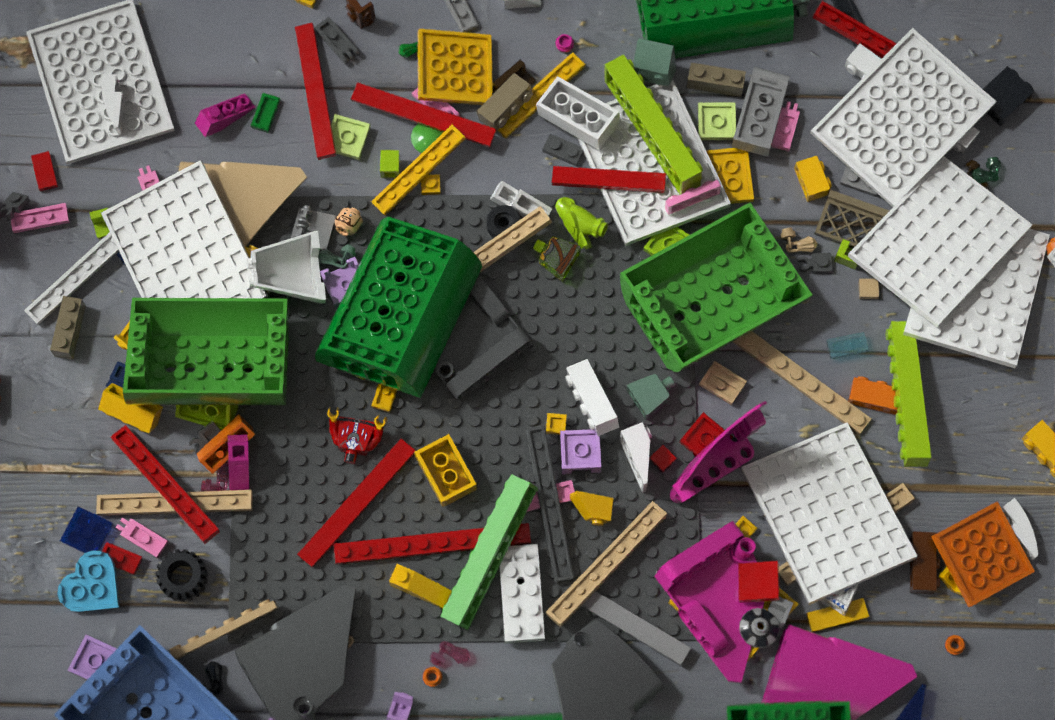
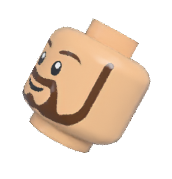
(348, 221)

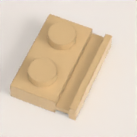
(723, 383)

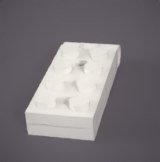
(522, 602)

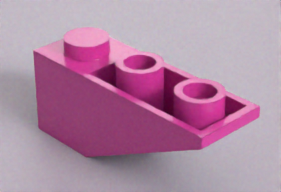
(221, 115)
(238, 462)

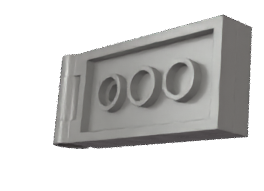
(760, 111)

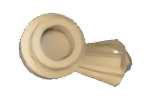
(807, 244)

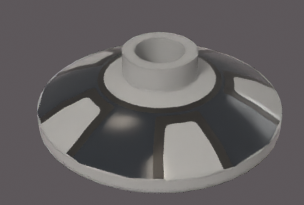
(752, 634)

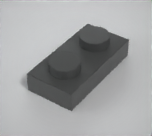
(563, 149)

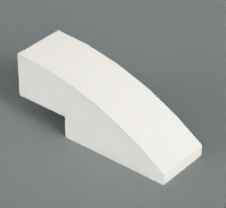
(113, 100)
(519, 200)
(1021, 527)

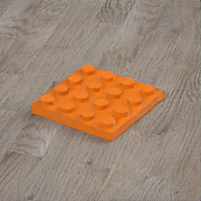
(983, 554)

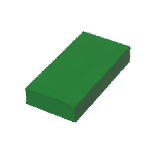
(265, 112)

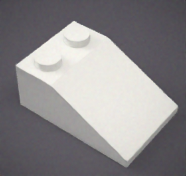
(636, 446)

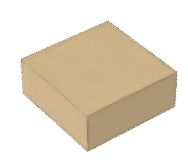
(868, 289)

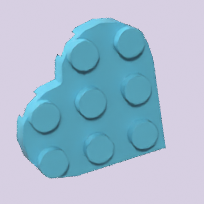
(91, 585)

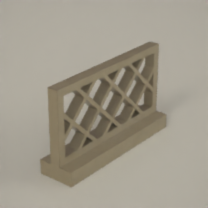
(850, 205)

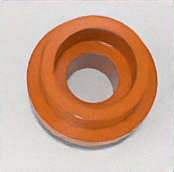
(959, 640)
(432, 670)

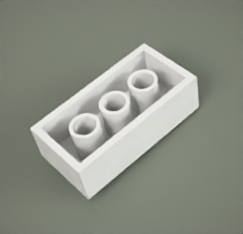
(578, 113)

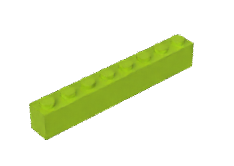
(909, 397)

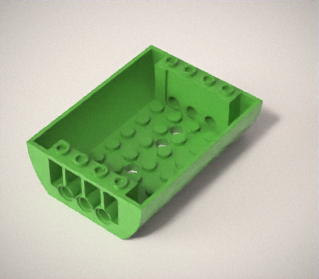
(696, 273)
(209, 338)

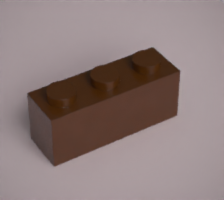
(924, 568)

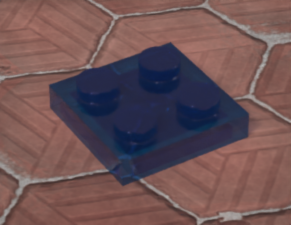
(86, 531)

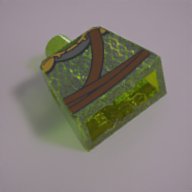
(557, 256)

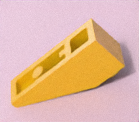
(419, 586)

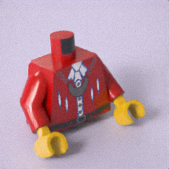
(354, 435)

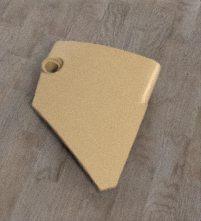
(252, 192)

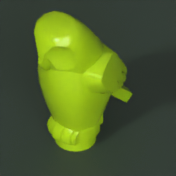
(580, 222)

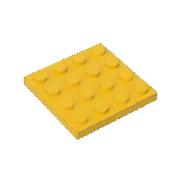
(454, 66)

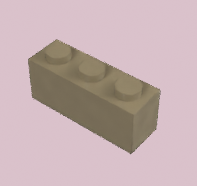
(716, 79)
(505, 102)
(68, 327)

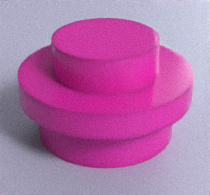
(564, 43)

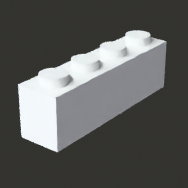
(592, 398)

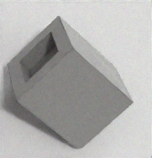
(780, 610)

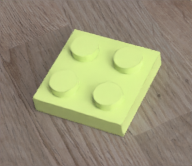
(716, 121)
(349, 136)

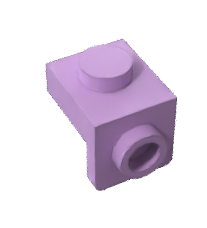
(400, 707)

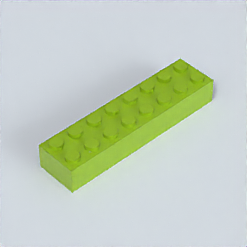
(652, 124)

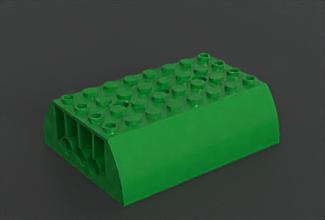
(715, 25)

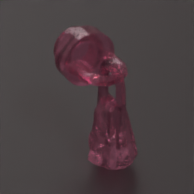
(222, 476)
(459, 654)

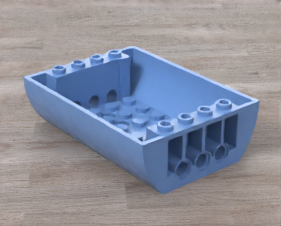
(154, 676)

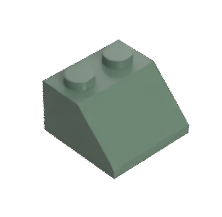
(655, 62)

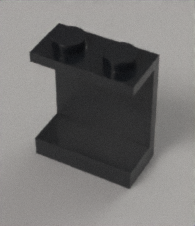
(1008, 92)

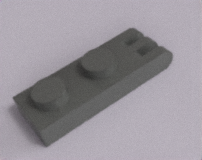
(336, 40)

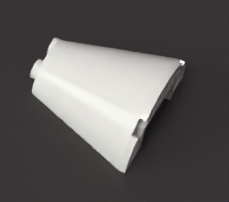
(289, 268)

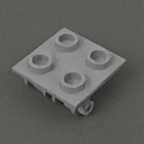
(310, 221)

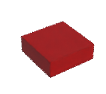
(662, 458)

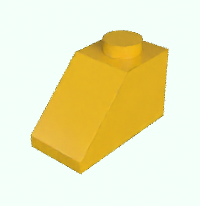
(593, 507)

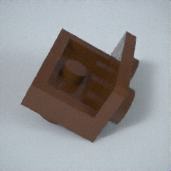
(361, 15)

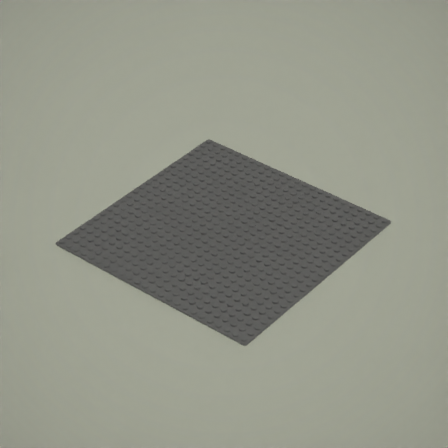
(303, 476)

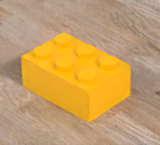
(445, 470)

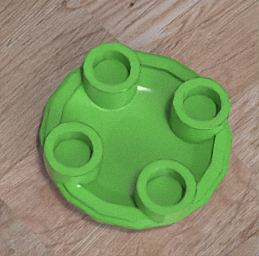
(423, 137)

